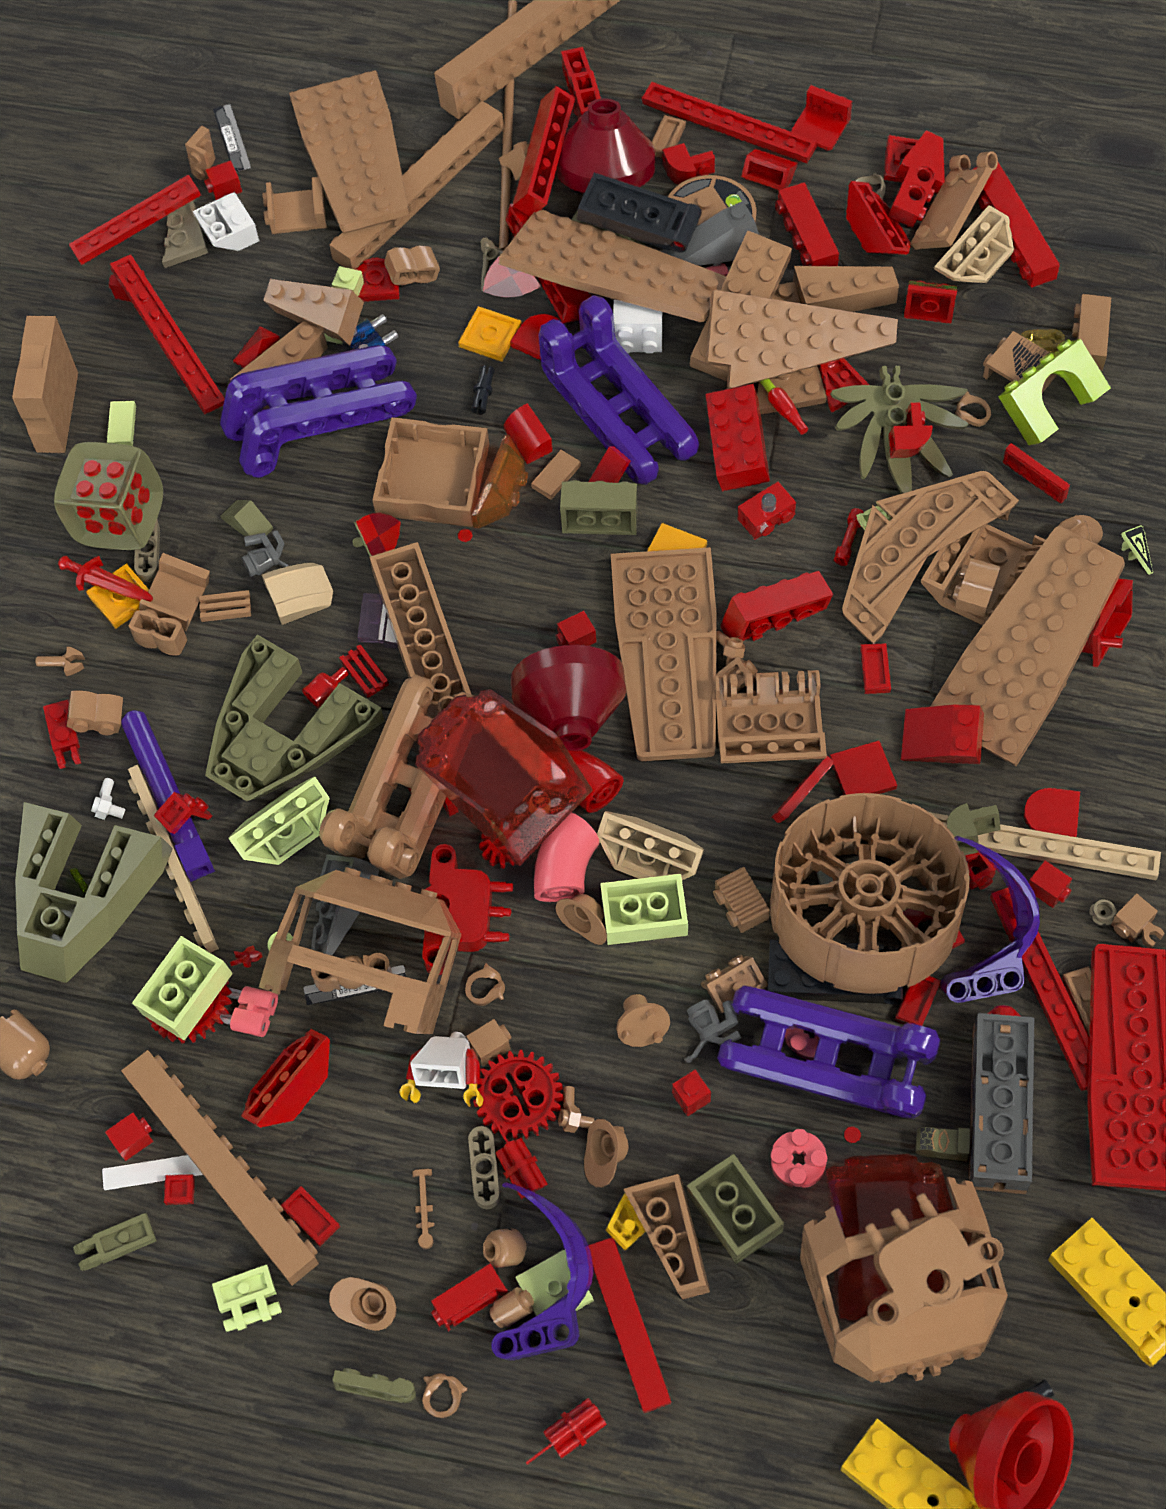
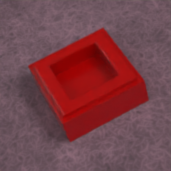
(179, 1189)

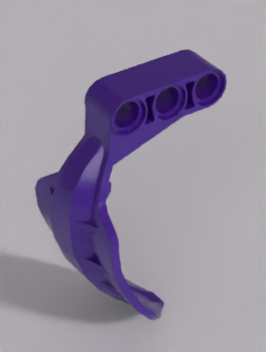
(1010, 957)
(564, 1310)

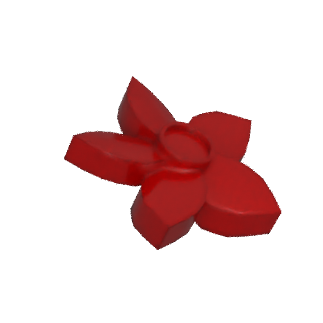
(246, 957)

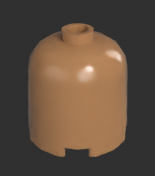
(21, 1047)

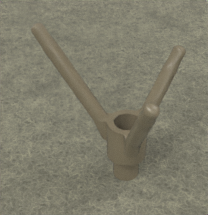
(489, 252)

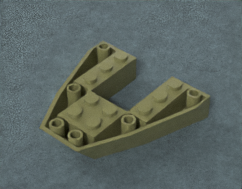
(257, 759)
(63, 930)

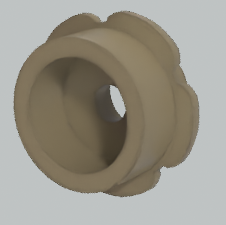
(1106, 906)

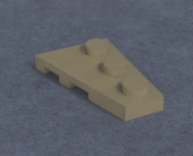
(184, 236)

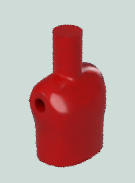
(322, 686)

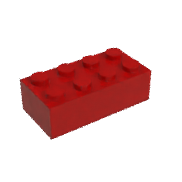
(737, 437)

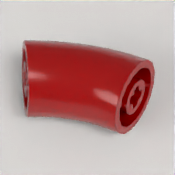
(601, 777)

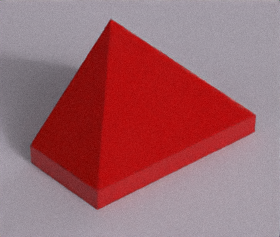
(258, 344)

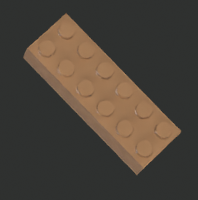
(753, 273)

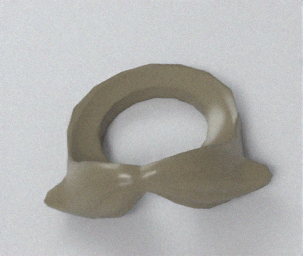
(872, 180)

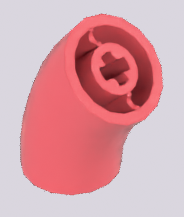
(564, 860)

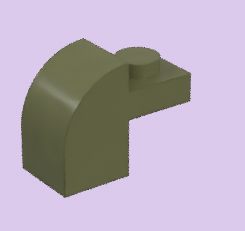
(972, 823)

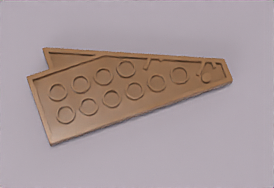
(777, 337)

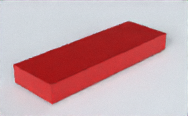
(1036, 473)
(802, 789)

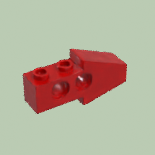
(579, 79)
(922, 162)

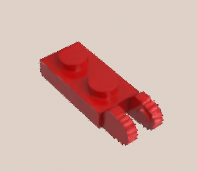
(61, 736)

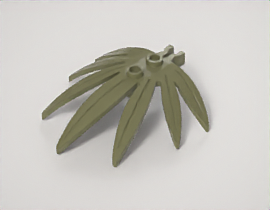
(889, 409)

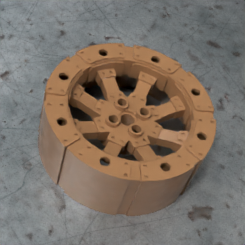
(894, 832)

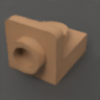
(740, 668)

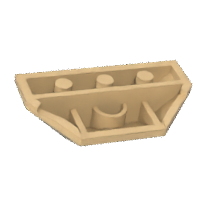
(979, 249)
(646, 848)

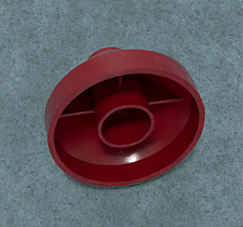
(606, 144)
(569, 690)

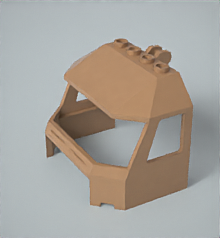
(412, 1001)
(926, 1337)

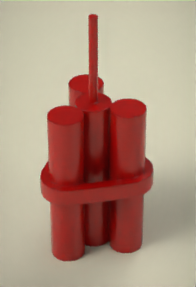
(520, 1165)
(573, 1429)

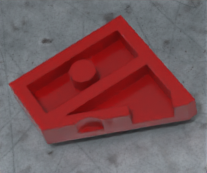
(838, 375)

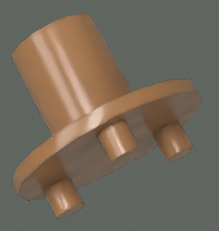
(642, 1022)

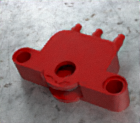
(469, 902)

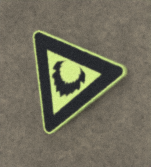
(1136, 541)

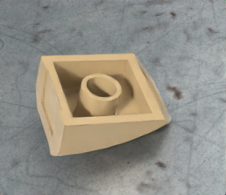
(298, 590)

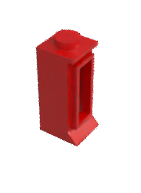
(468, 1297)

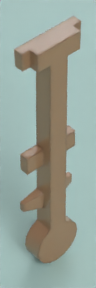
(425, 1240)

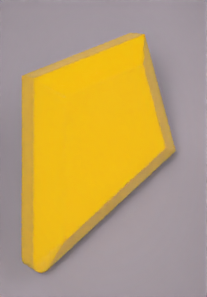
(625, 1224)

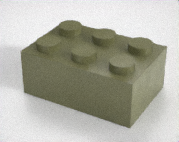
(599, 507)
(735, 1208)

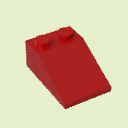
(943, 734)

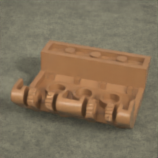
(984, 545)
(769, 721)

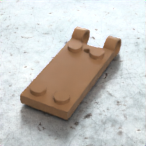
(954, 201)

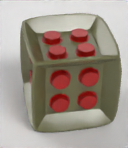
(108, 495)

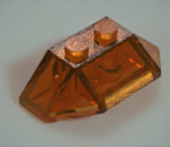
(502, 486)

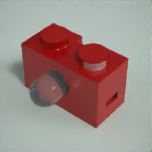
(766, 510)

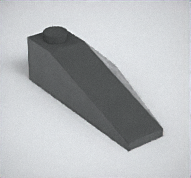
(718, 237)
(335, 919)

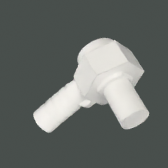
(103, 805)

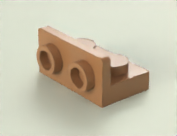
(200, 153)
(724, 983)

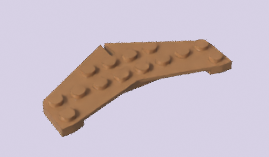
(919, 527)

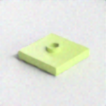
(549, 1282)

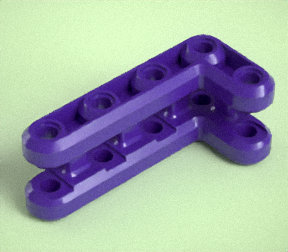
(636, 390)
(268, 429)
(833, 1029)

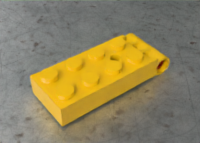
(1108, 1281)
(901, 1474)

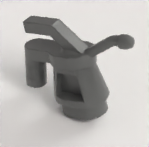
(262, 559)
(706, 1023)

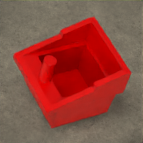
(1111, 621)

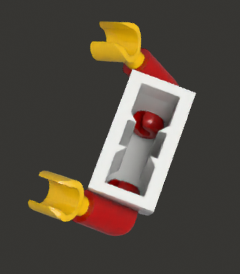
(444, 1064)

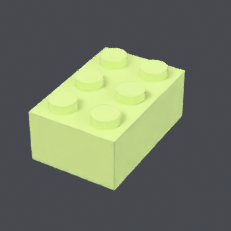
(644, 909)
(182, 988)

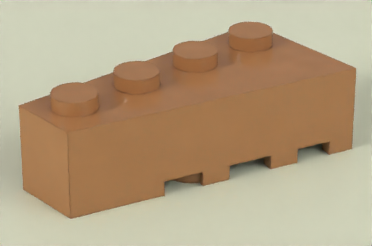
(846, 286)
(322, 306)
(299, 344)
(669, 1225)

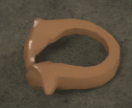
(969, 399)
(496, 992)
(433, 1383)

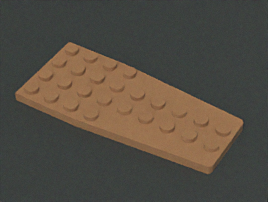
(353, 149)
(610, 266)
(1033, 641)
(668, 650)

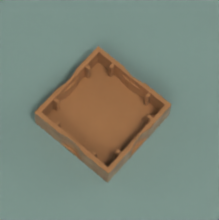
(45, 384)
(431, 472)

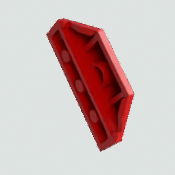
(870, 222)
(289, 1081)

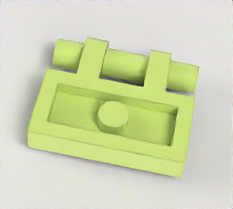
(243, 1290)

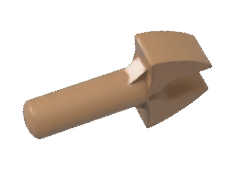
(64, 661)

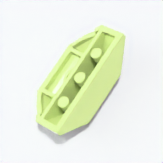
(283, 824)

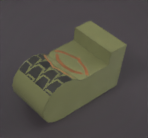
(943, 1143)

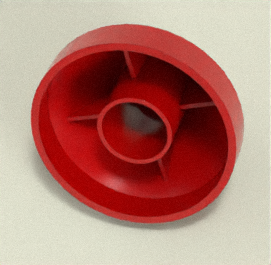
(1015, 1452)

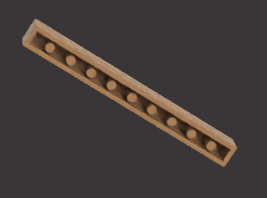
(424, 181)
(221, 1168)

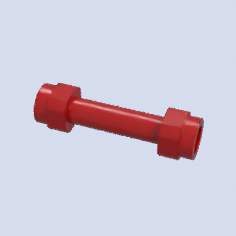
(843, 552)

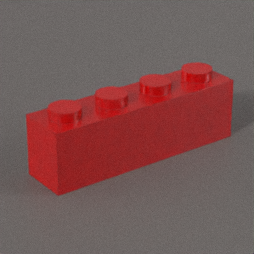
(806, 226)

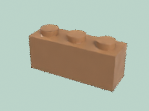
(1093, 325)

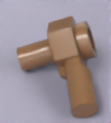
(732, 646)
(571, 1117)

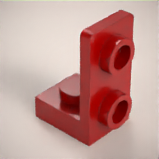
(179, 809)

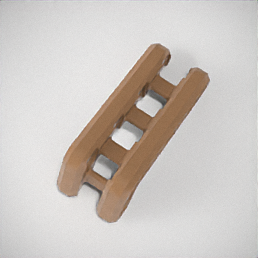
(392, 841)

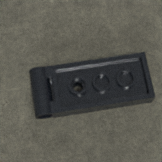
(638, 213)
(792, 981)

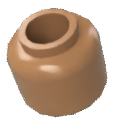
(504, 1247)

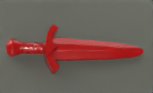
(101, 578)

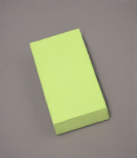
(121, 422)

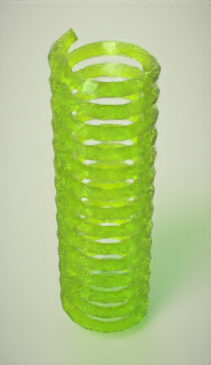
(78, 879)

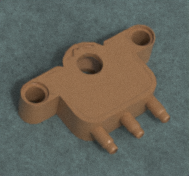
(918, 1250)

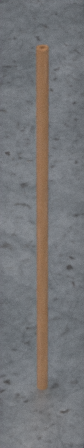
(507, 147)

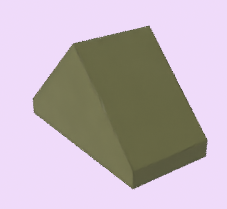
(246, 518)

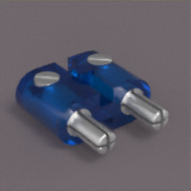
(367, 336)

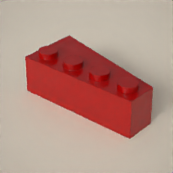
(775, 606)

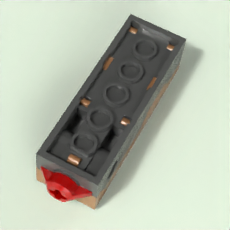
(1002, 1101)

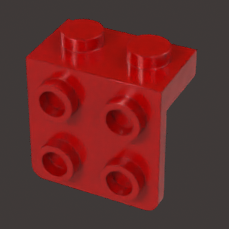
(823, 117)

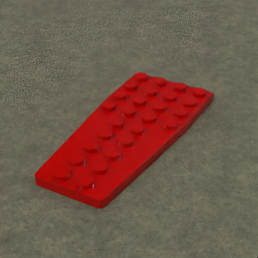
(1127, 1067)

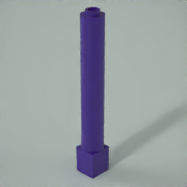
(162, 785)

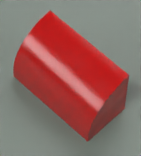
(768, 169)
(528, 434)

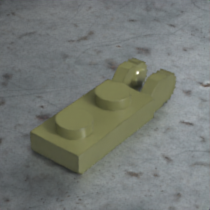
(116, 1241)
(375, 1386)

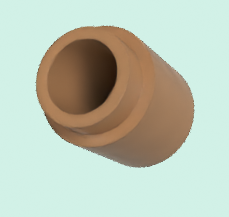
(512, 1307)

